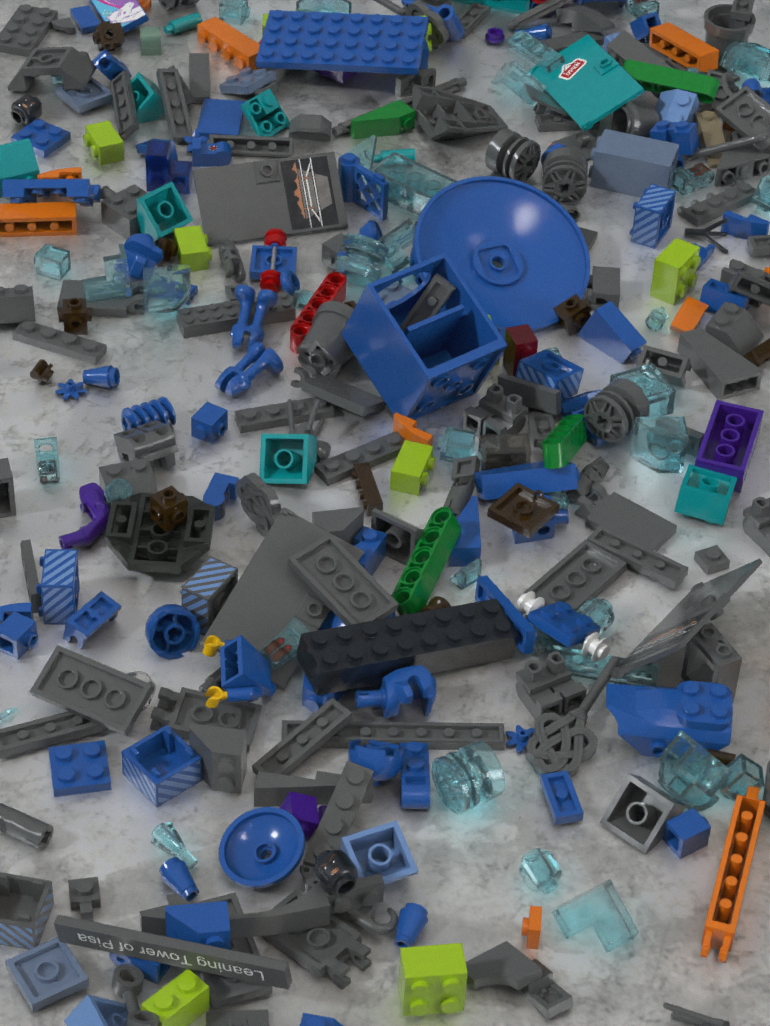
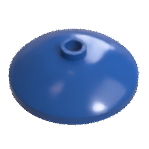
(254, 837)

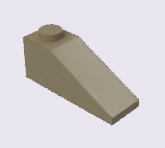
(709, 134)

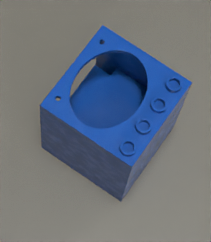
(433, 359)

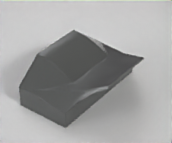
(310, 127)

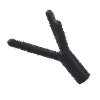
(705, 233)

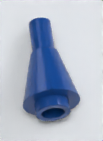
(540, 32)

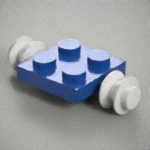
(564, 625)

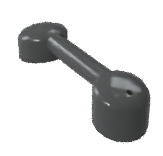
(128, 984)

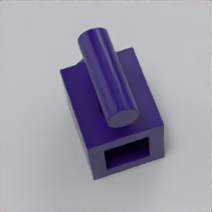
(305, 811)

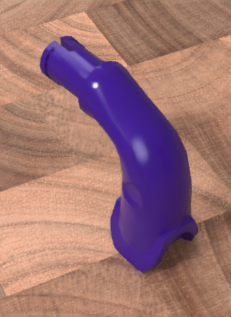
(95, 505)

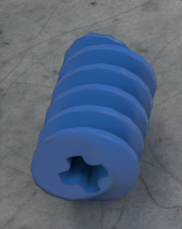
(154, 410)

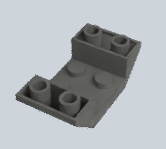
(54, 61)

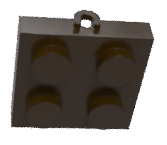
(523, 510)

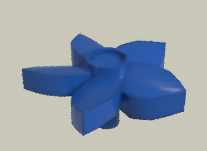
(189, 140)

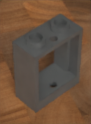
(723, 657)

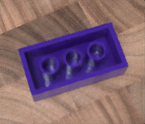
(730, 440)

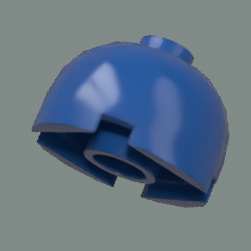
(172, 631)
(379, 756)

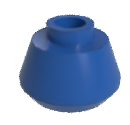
(372, 230)

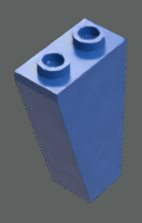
(496, 482)

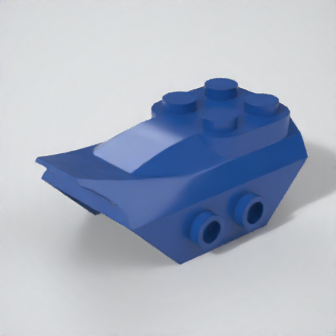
(655, 714)

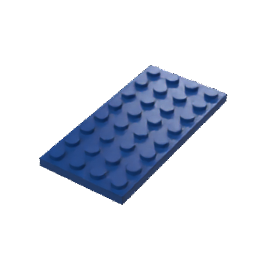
(342, 42)

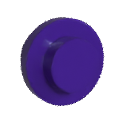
(494, 36)

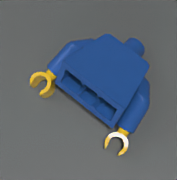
(243, 671)

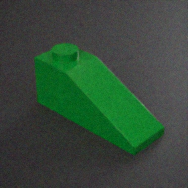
(384, 121)

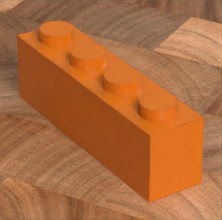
(228, 43)
(683, 47)
(38, 219)

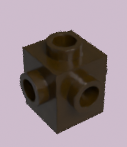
(108, 36)
(573, 314)
(75, 316)
(169, 508)

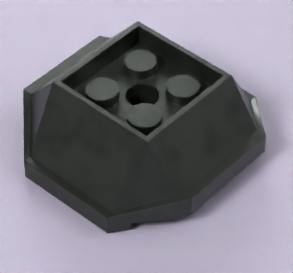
(147, 547)

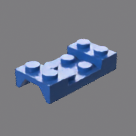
(27, 190)

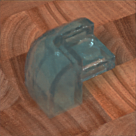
(747, 58)
(166, 288)
(691, 773)

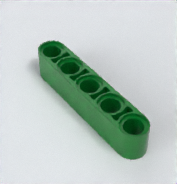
(661, 79)
(564, 441)
(427, 561)

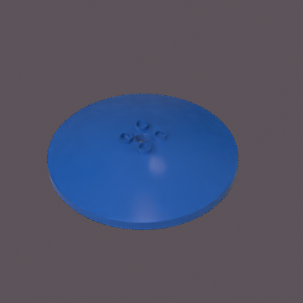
(516, 226)

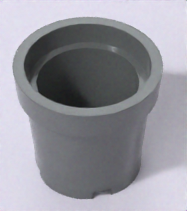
(722, 30)
(324, 341)

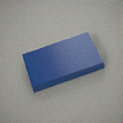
(220, 117)

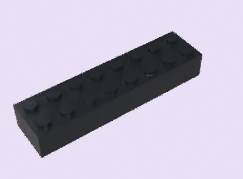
(435, 639)

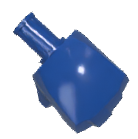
(141, 254)
(398, 687)

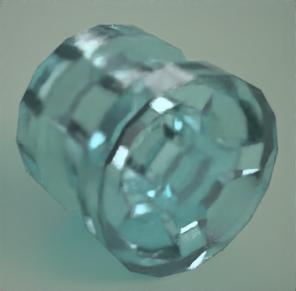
(122, 489)

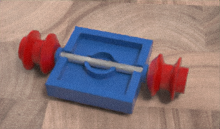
(272, 259)

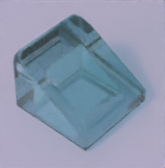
(301, 298)
(467, 574)

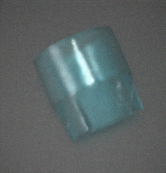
(656, 319)

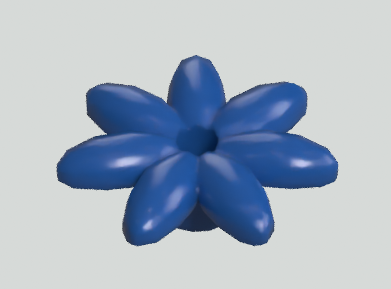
(70, 389)
(519, 738)

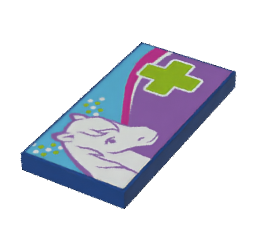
(124, 11)

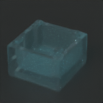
(655, 386)

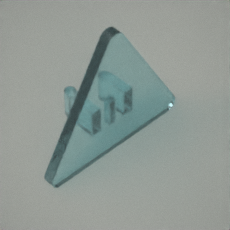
(365, 152)

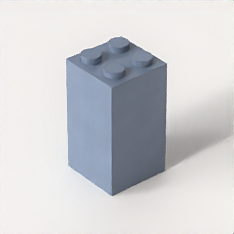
(631, 163)

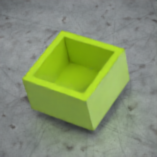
(675, 271)
(432, 979)

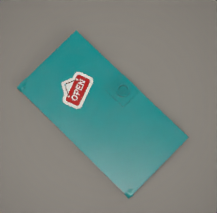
(588, 83)

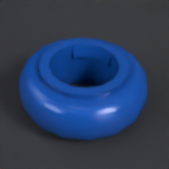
(289, 282)

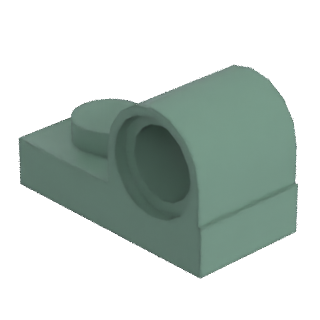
(150, 41)

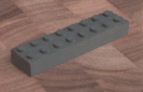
(222, 316)

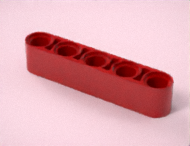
(331, 289)

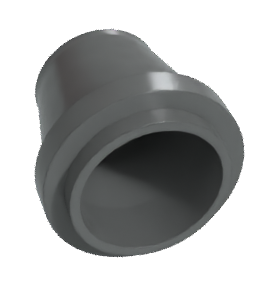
(634, 120)

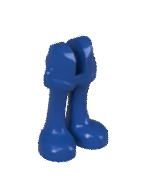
(246, 295)
(236, 380)

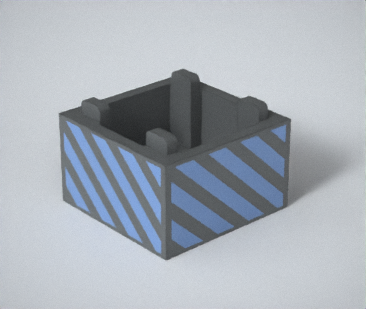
(208, 591)
(24, 910)

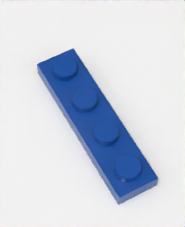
(527, 633)

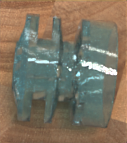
(361, 259)
(468, 777)

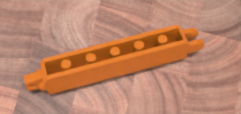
(733, 874)

